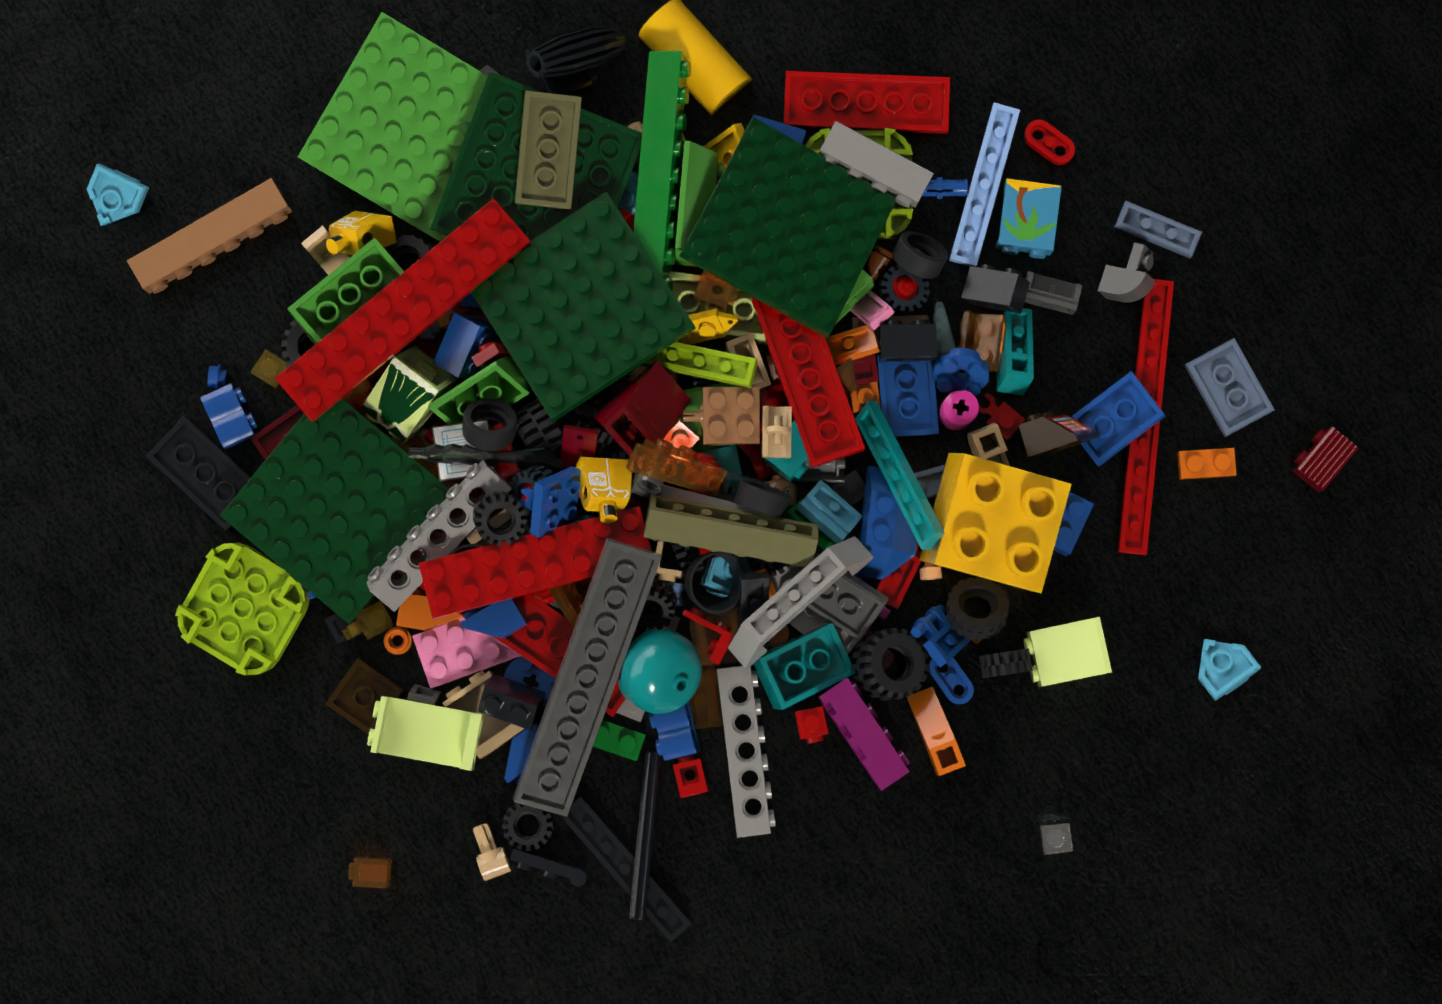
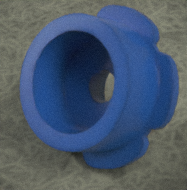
(216, 377)

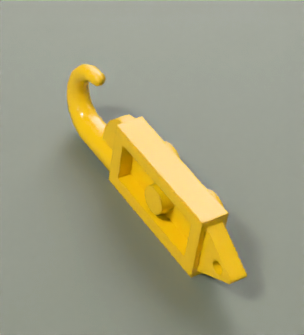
(709, 326)

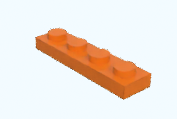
(851, 343)

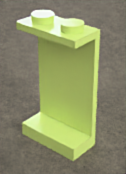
(426, 732)

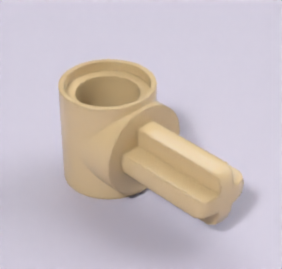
(492, 860)

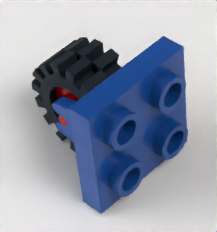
(547, 497)

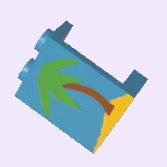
(1028, 218)

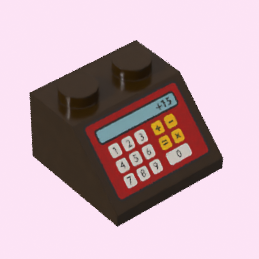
(1053, 432)

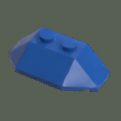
(883, 529)

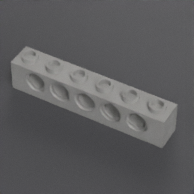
(395, 592)
(746, 823)

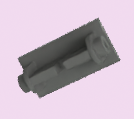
(828, 473)

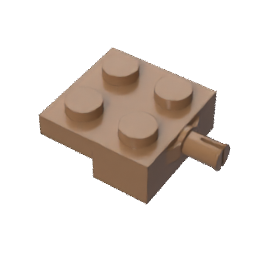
(728, 415)

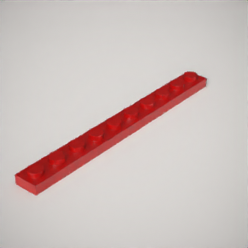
(1143, 450)

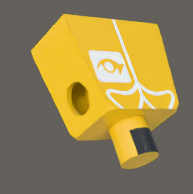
(357, 230)
(604, 486)

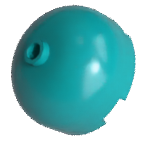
(660, 671)

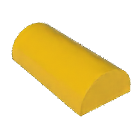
(713, 70)

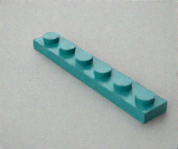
(899, 476)

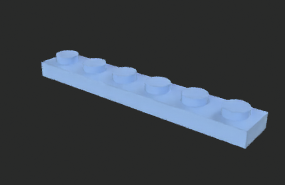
(984, 185)

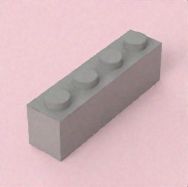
(876, 164)

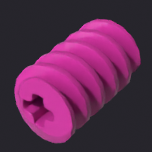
(968, 406)

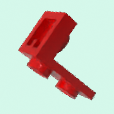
(718, 647)

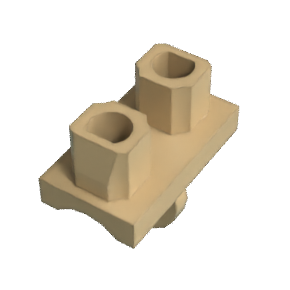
(776, 432)

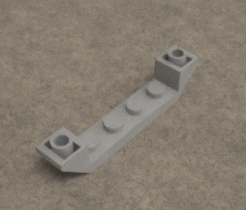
(795, 597)

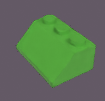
(497, 381)

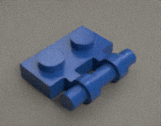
(941, 643)

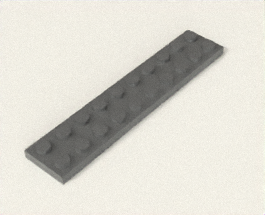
(587, 677)

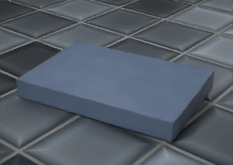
(1229, 387)

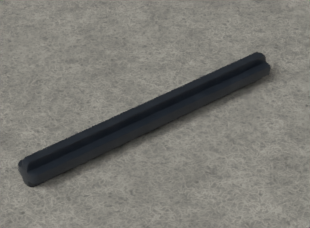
(645, 836)

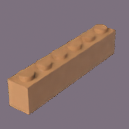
(210, 236)

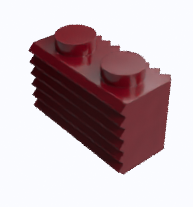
(1324, 459)

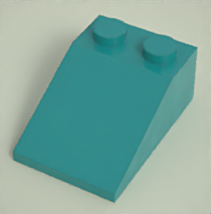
(803, 666)

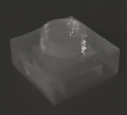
(1056, 838)

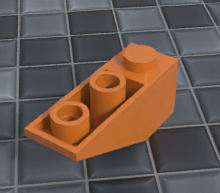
(416, 613)
(935, 732)

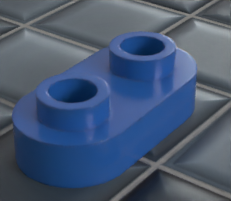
(951, 678)

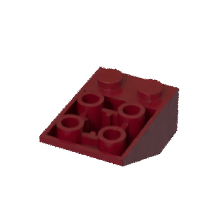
(644, 408)

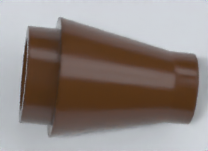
(878, 263)

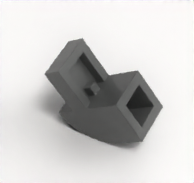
(1129, 283)

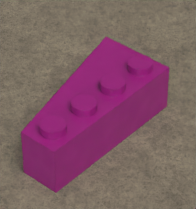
(864, 734)

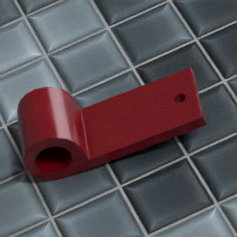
(577, 443)

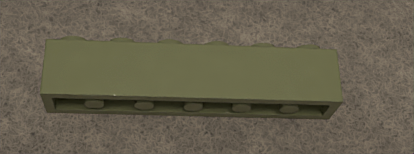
(731, 531)

